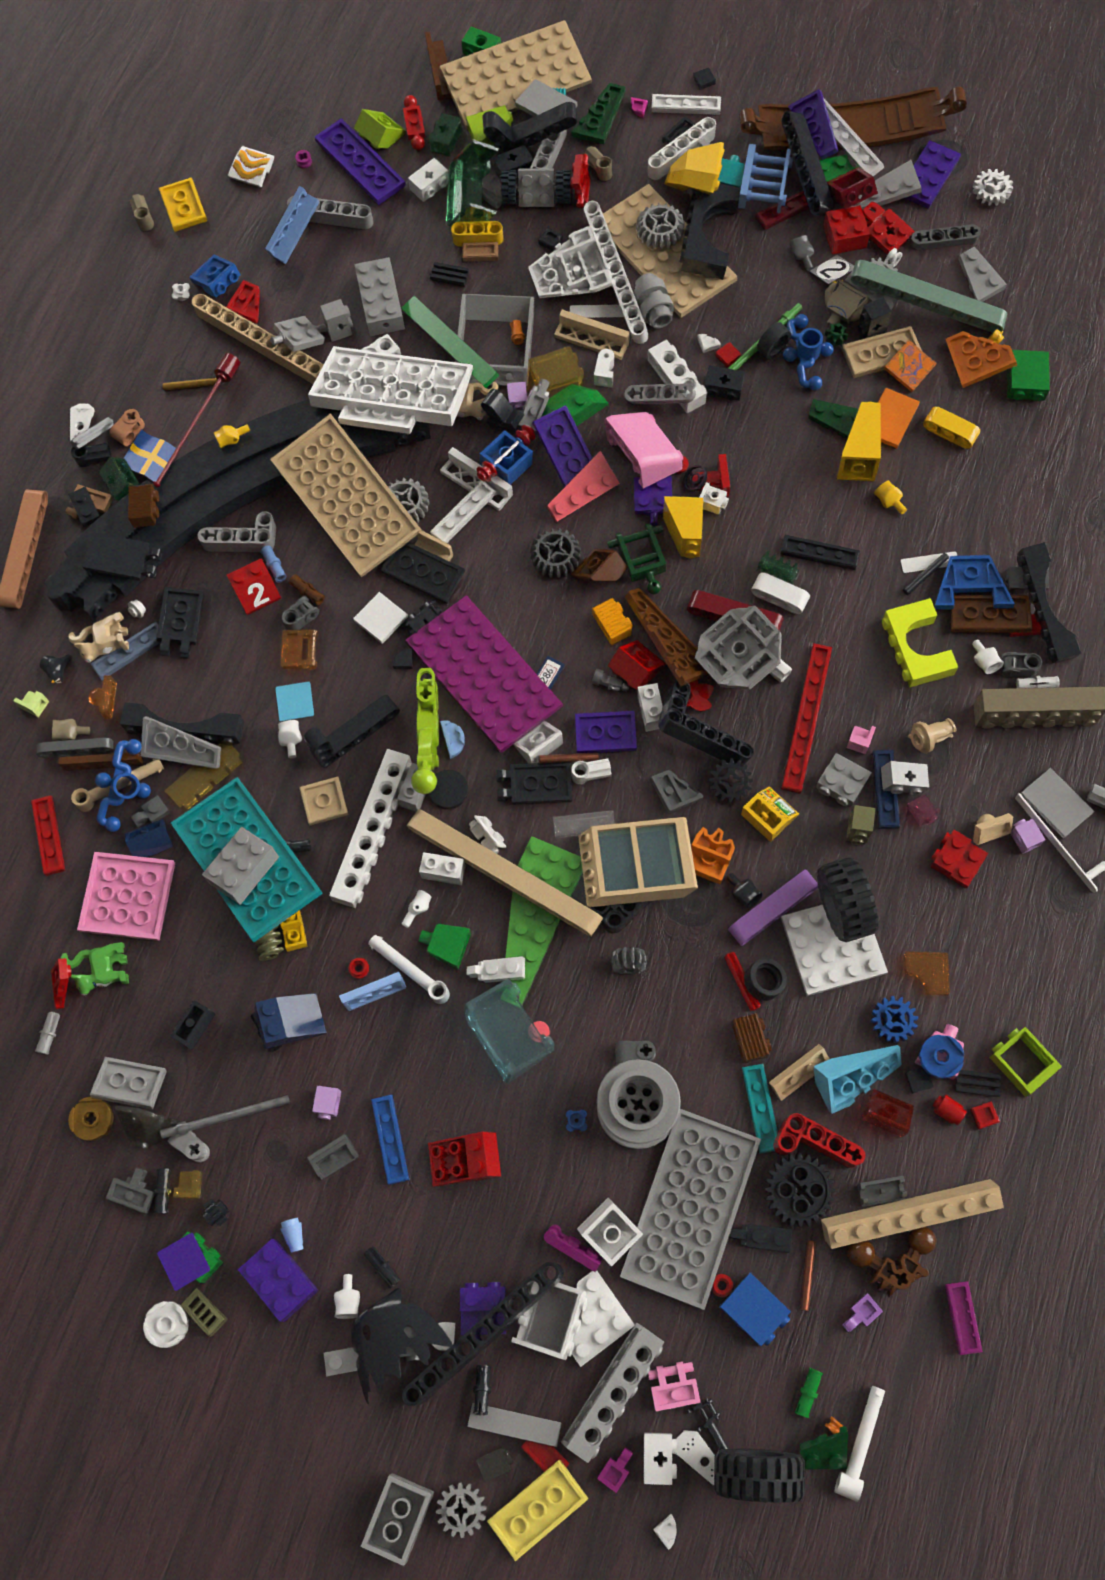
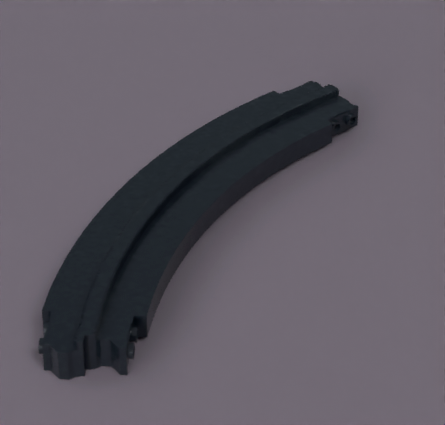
(201, 492)

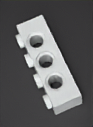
(658, 358)

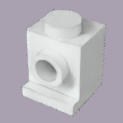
(713, 499)

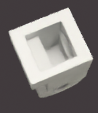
(604, 364)

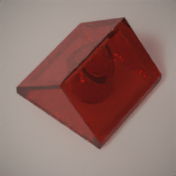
(888, 1113)

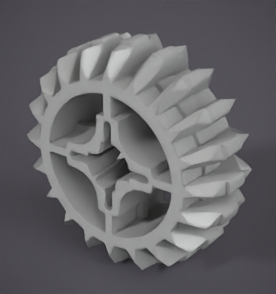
(661, 231)
(406, 491)

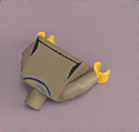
(844, 302)

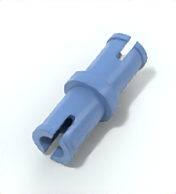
(273, 564)

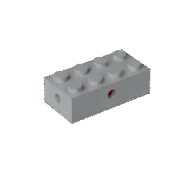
(379, 296)

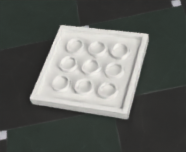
(823, 958)

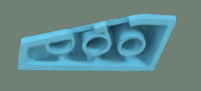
(849, 1075)

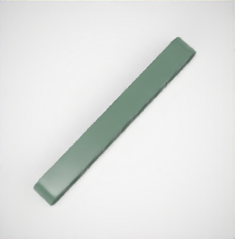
(928, 296)

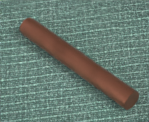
(568, 757)
(808, 1274)

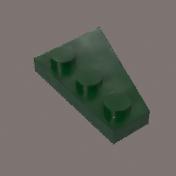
(833, 416)

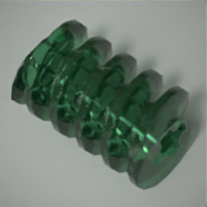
(778, 568)

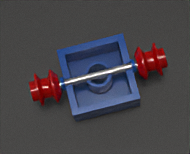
(507, 456)

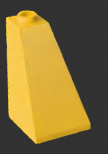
(863, 446)

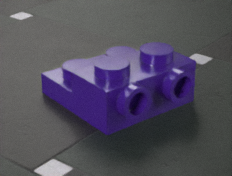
(478, 1302)

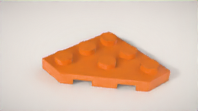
(978, 357)

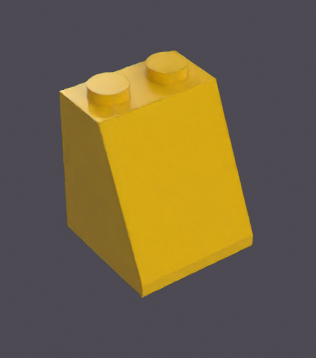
(684, 523)

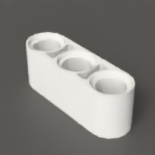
(780, 593)

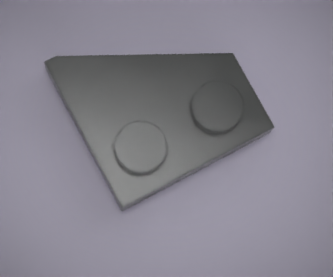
(674, 792)

